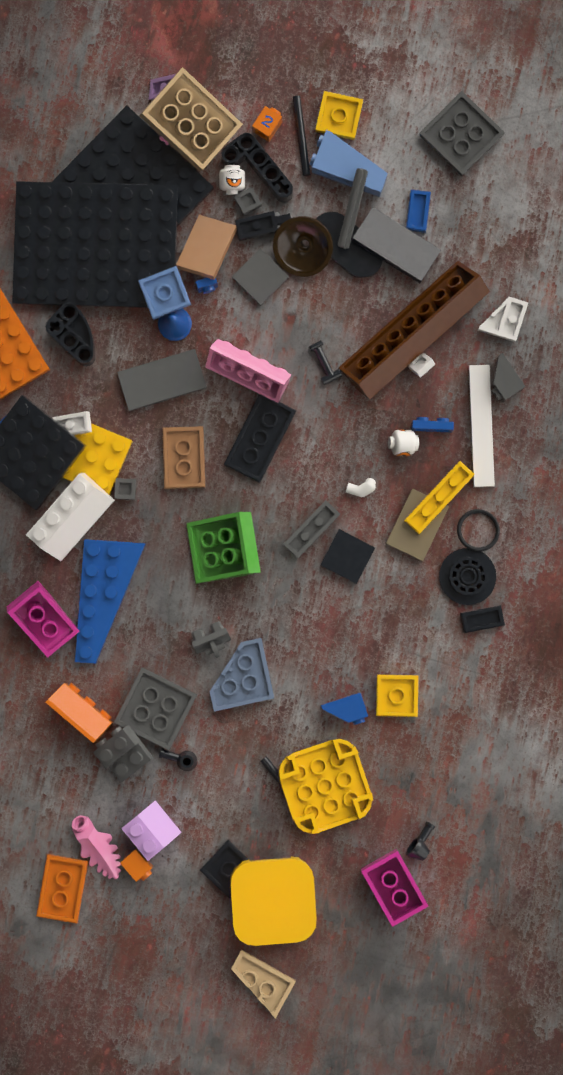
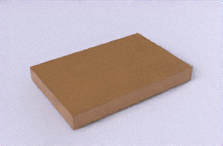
(206, 247)
(184, 457)

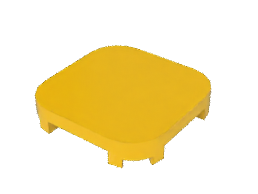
(325, 786)
(273, 901)

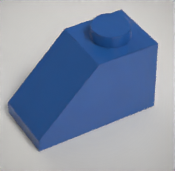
(348, 708)

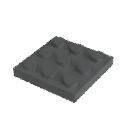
(461, 133)
(155, 708)

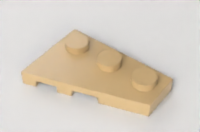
(264, 981)

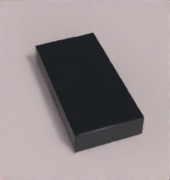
(482, 619)

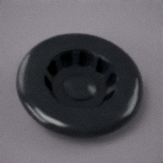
(467, 576)

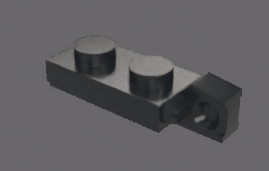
(259, 225)

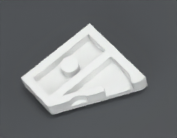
(506, 320)

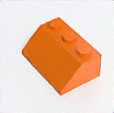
(80, 712)

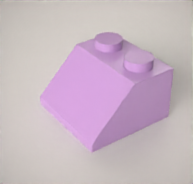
(151, 830)

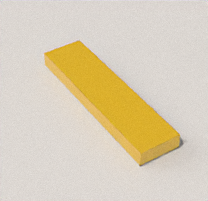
(439, 497)

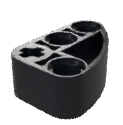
(74, 327)

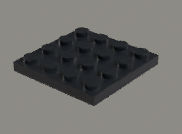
(34, 452)

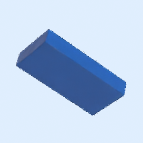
(418, 211)

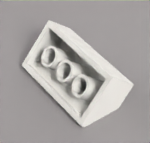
(70, 517)

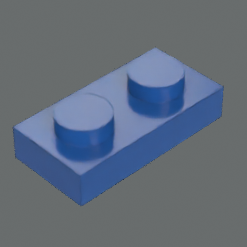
(425, 425)

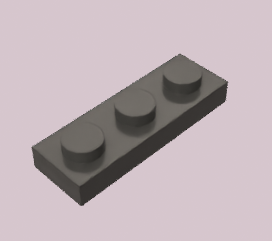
(311, 529)

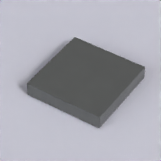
(260, 277)

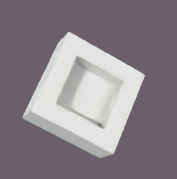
(421, 364)

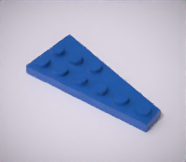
(104, 581)

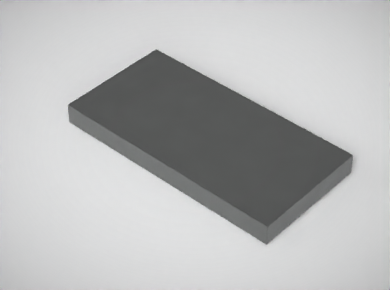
(162, 380)

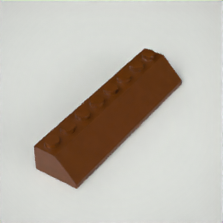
(414, 329)

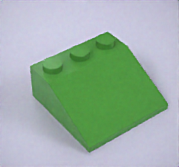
(223, 547)

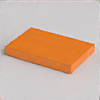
(62, 888)

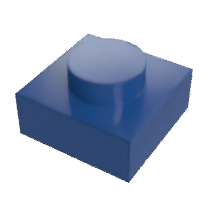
(206, 285)

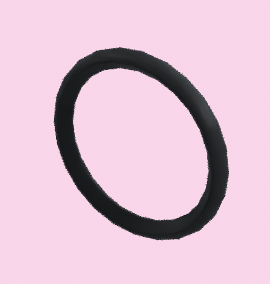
(479, 549)

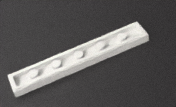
(481, 426)

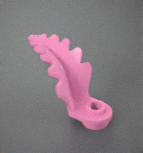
(97, 847)

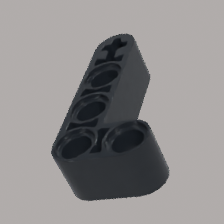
(262, 169)

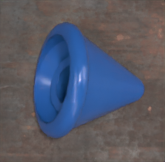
(175, 325)

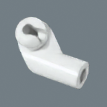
(363, 489)

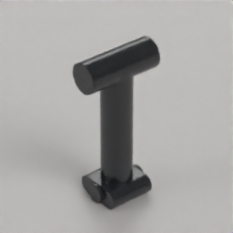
(330, 375)

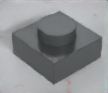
(247, 201)
(125, 489)

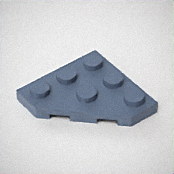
(243, 678)

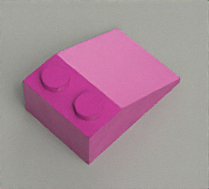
(42, 619)

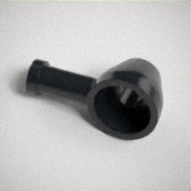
(179, 758)
(417, 848)

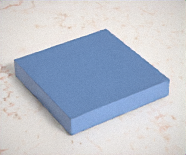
(164, 292)

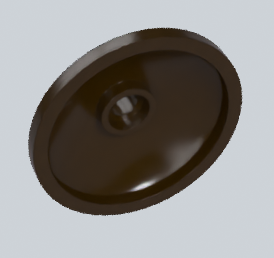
(294, 255)

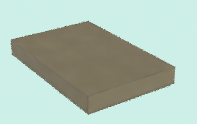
(405, 538)

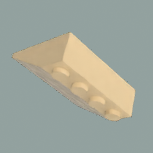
(191, 119)

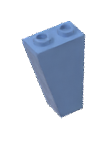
(339, 163)

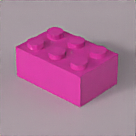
(394, 887)

